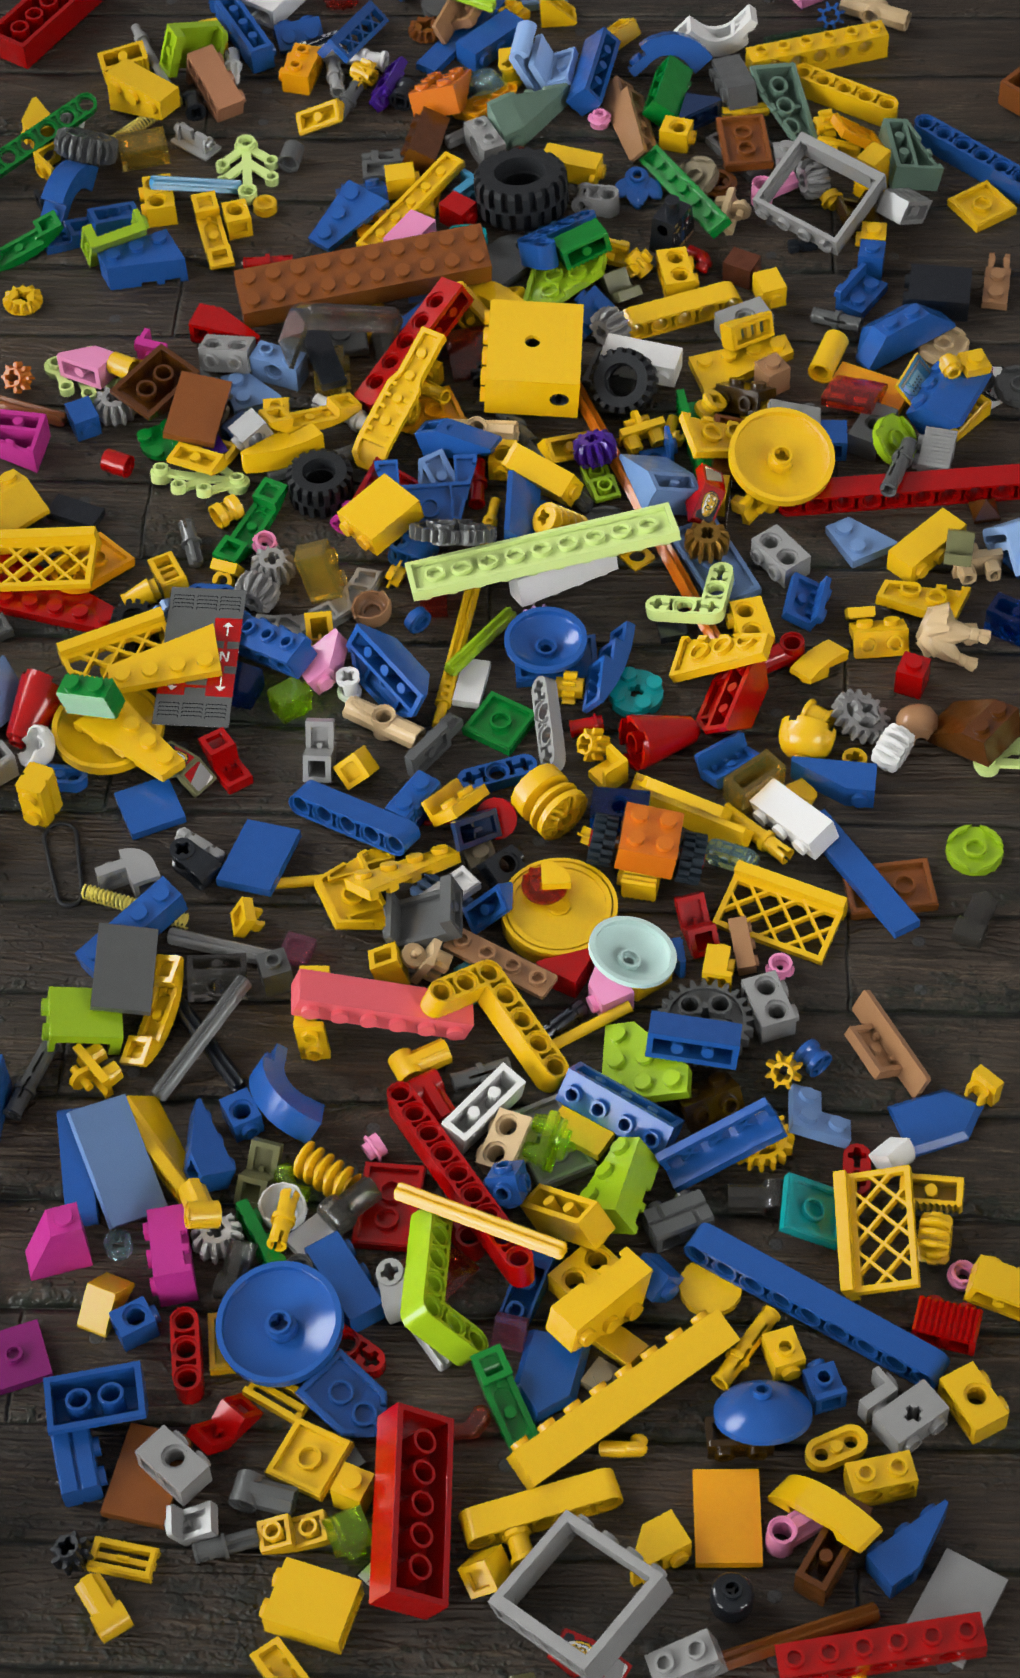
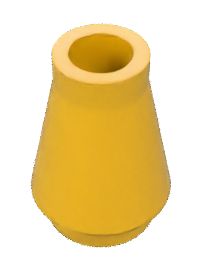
(146, 591)

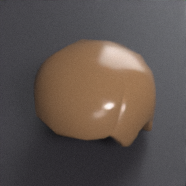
(372, 608)
(919, 720)

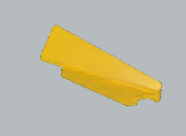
(699, 814)
(160, 1141)

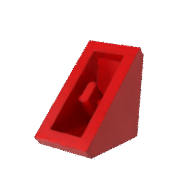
(571, 970)

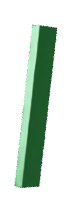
(678, 183)

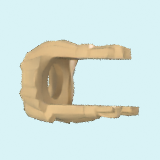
(941, 632)

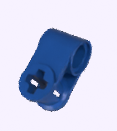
(410, 550)

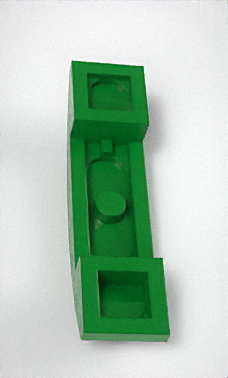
(32, 243)
(260, 516)
(503, 1395)

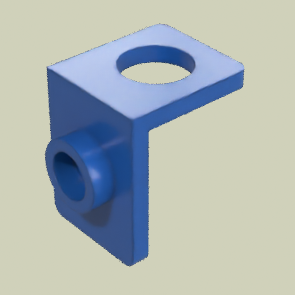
(669, 449)

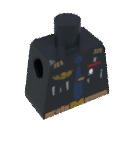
(671, 224)

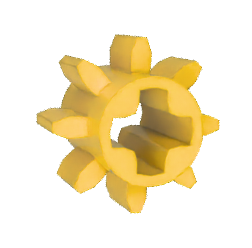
(364, 72)
(823, 124)
(638, 263)
(570, 687)
(593, 744)
(775, 1066)

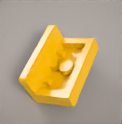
(879, 637)

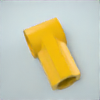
(411, 1063)
(199, 1208)
(106, 1613)

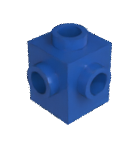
(508, 1183)

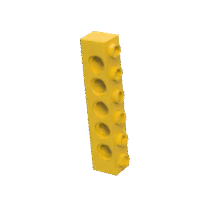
(825, 49)

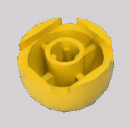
(806, 737)

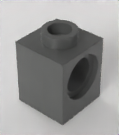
(274, 972)

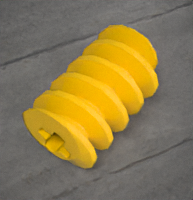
(553, 516)
(322, 1172)

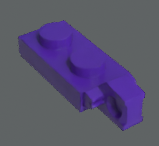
(386, 84)

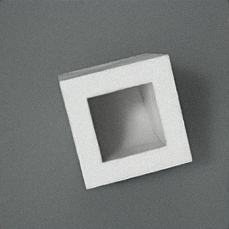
(893, 1153)

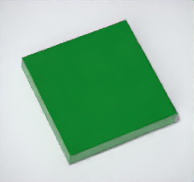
(500, 723)

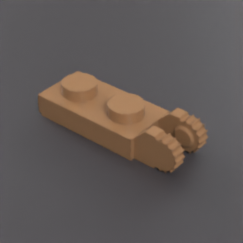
(996, 284)

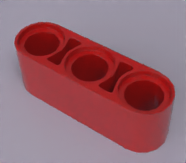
(189, 1368)

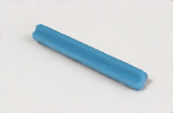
(194, 184)

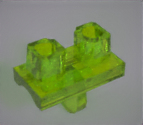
(553, 1142)

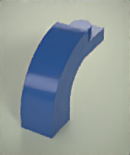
(668, 43)
(64, 184)
(281, 1101)

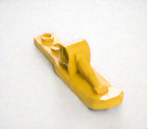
(397, 401)

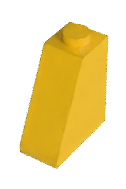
(549, 477)

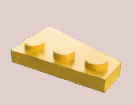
(914, 599)

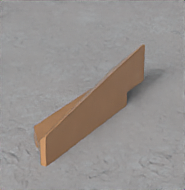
(627, 119)

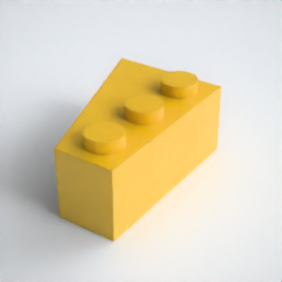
(140, 91)
(602, 1304)

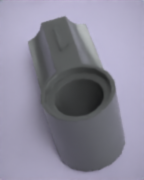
(254, 1492)

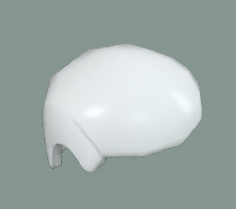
(39, 746)
(269, 1200)

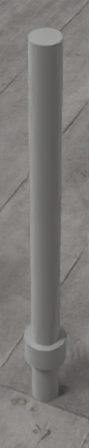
(153, 60)

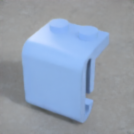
(537, 62)
(1006, 537)

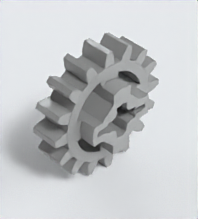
(860, 716)

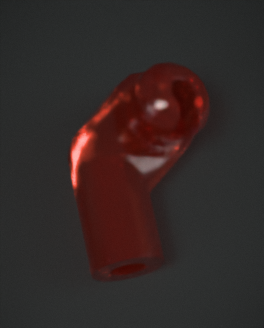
(474, 1425)

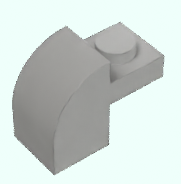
(320, 750)
(132, 868)

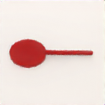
(506, 814)

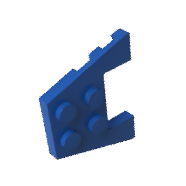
(438, 499)

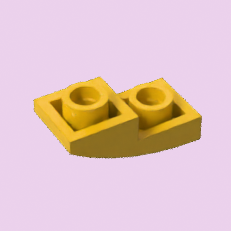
(817, 661)
(289, 1535)

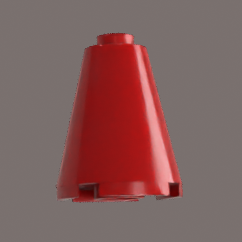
(33, 704)
(655, 737)

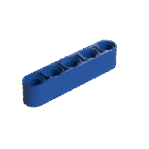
(354, 818)

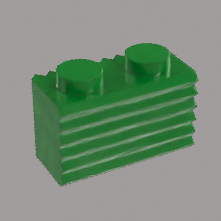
(582, 244)
(90, 696)

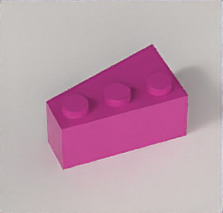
(23, 438)
(170, 1256)

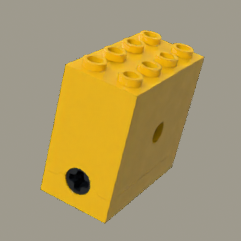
(532, 358)

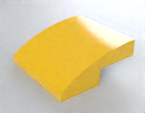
(201, 459)

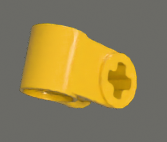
(509, 73)

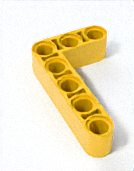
(508, 1012)

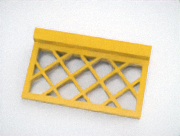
(45, 542)
(111, 639)
(794, 893)
(849, 1238)

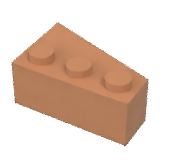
(217, 85)

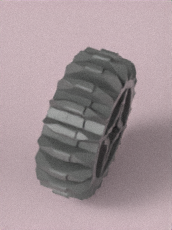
(86, 146)

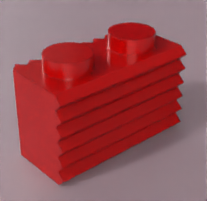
(947, 1324)

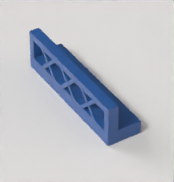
(354, 27)
(720, 1145)

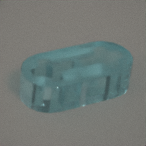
(726, 854)

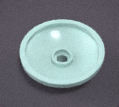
(632, 952)

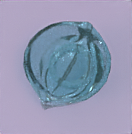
(485, 82)

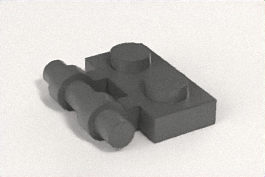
(374, 162)

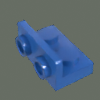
(859, 292)

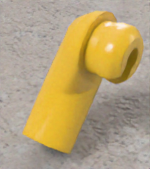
(673, 422)
(624, 1449)

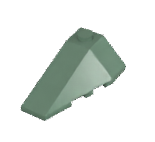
(784, 96)
(526, 114)

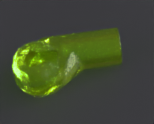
(284, 1173)

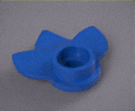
(638, 189)

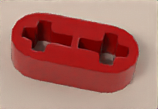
(865, 1165)

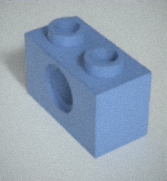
(271, 366)

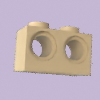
(499, 1143)

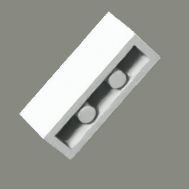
(664, 357)
(793, 819)
(473, 1115)

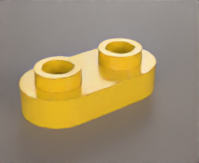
(834, 1448)

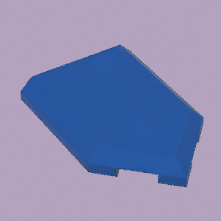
(935, 1120)
(549, 1374)
(345, 1397)

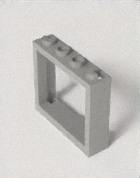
(834, 160)
(622, 1629)

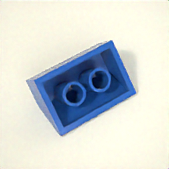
(945, 401)
(521, 503)
(95, 1398)

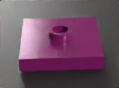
(22, 1357)

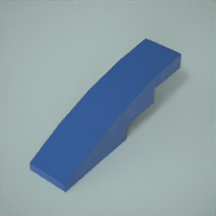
(103, 219)
(607, 670)

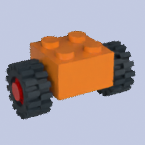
(648, 844)

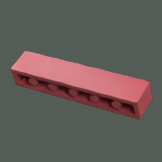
(373, 1005)

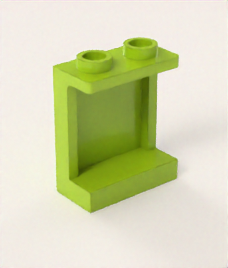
(186, 38)
(92, 244)
(73, 1022)

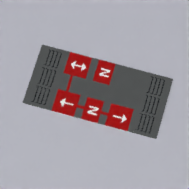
(210, 699)

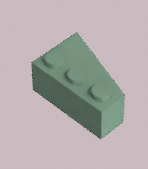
(909, 160)

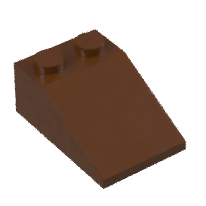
(152, 383)
(977, 729)

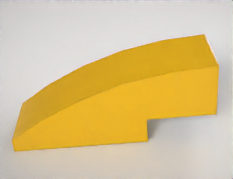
(280, 449)

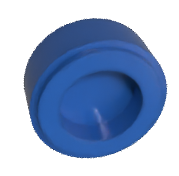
(417, 620)

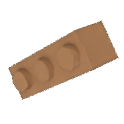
(743, 945)

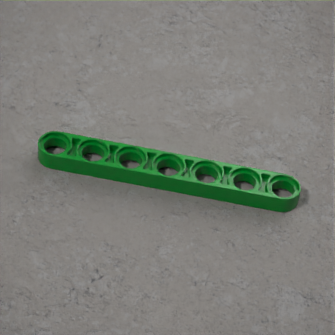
(34, 133)

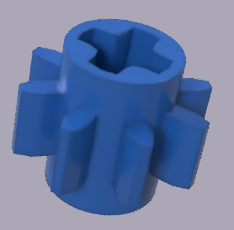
(829, 9)

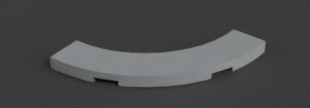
(361, 581)

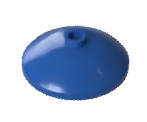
(545, 640)
(763, 1413)

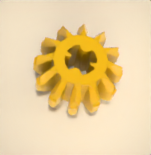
(935, 1238)

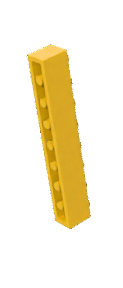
(622, 1399)

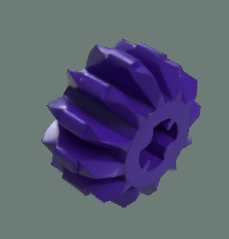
(594, 449)

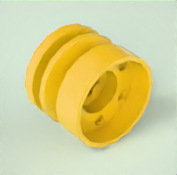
(549, 801)

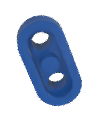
(69, 778)

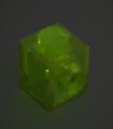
(290, 699)
(348, 1532)

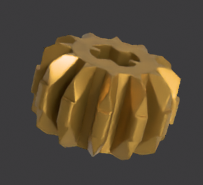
(707, 541)

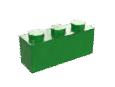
(667, 90)

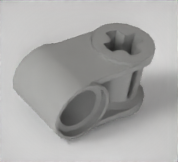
(598, 197)
(391, 1290)

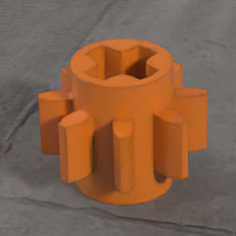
(17, 377)

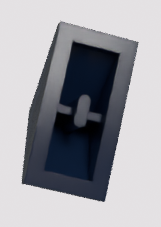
(701, 109)
(475, 828)

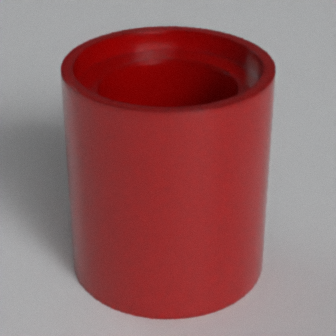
(117, 463)

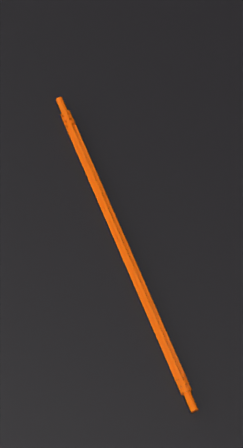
(666, 552)

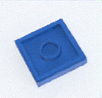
(150, 808)

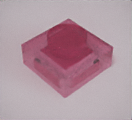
(299, 948)
(510, 1331)

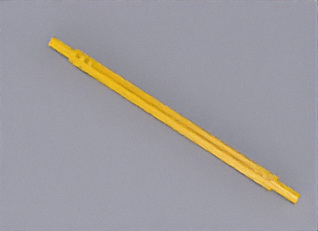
(461, 631)

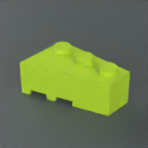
(622, 1182)

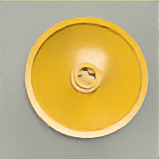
(781, 456)
(89, 756)

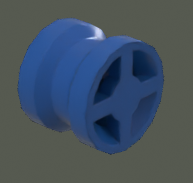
(813, 1057)

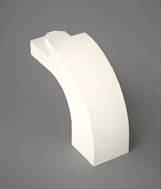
(725, 38)

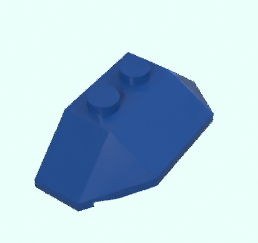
(899, 334)
(388, 670)

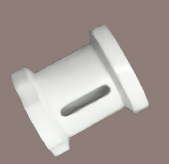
(348, 681)

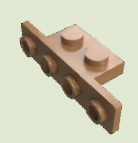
(454, 17)
(520, 971)
(883, 1047)

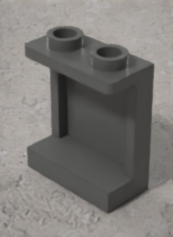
(425, 915)

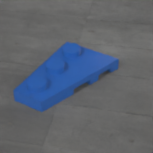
(346, 214)

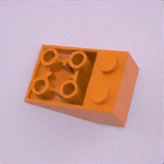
(442, 92)

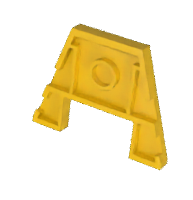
(346, 908)

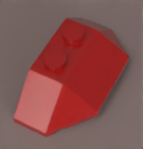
(734, 699)

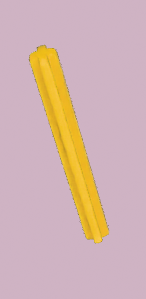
(481, 1220)

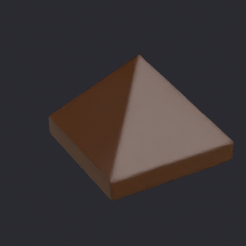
(984, 511)

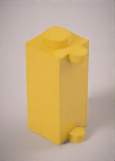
(579, 163)

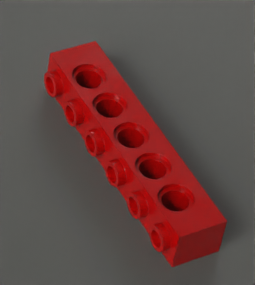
(437, 312)
(884, 1648)

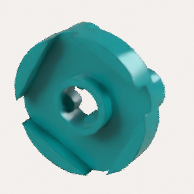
(637, 680)

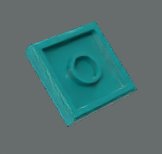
(808, 1211)

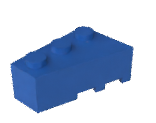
(143, 260)

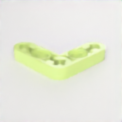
(705, 604)

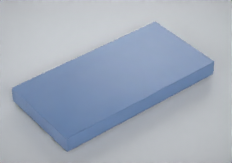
(744, 583)
(116, 1160)

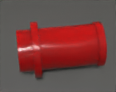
(577, 726)

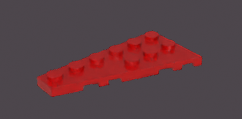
(53, 607)

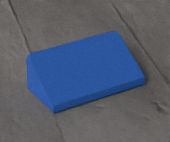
(489, 907)

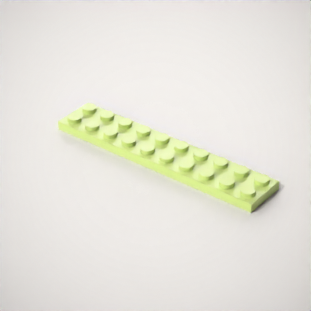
(542, 551)

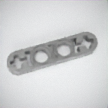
(548, 722)

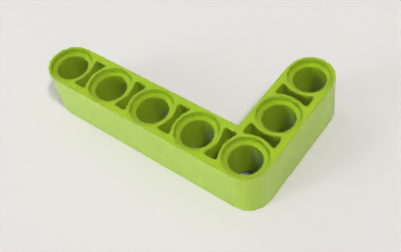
(424, 1292)

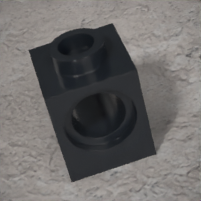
(491, 870)

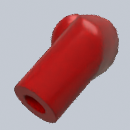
(702, 257)

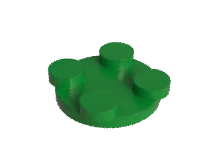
(153, 443)

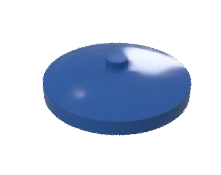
(279, 1324)

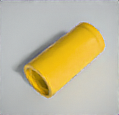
(828, 356)

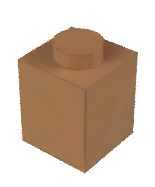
(774, 372)

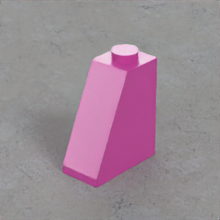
(58, 1243)

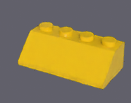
(19, 502)

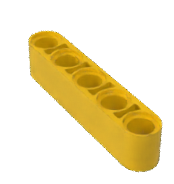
(846, 95)
(680, 310)
(540, 1507)

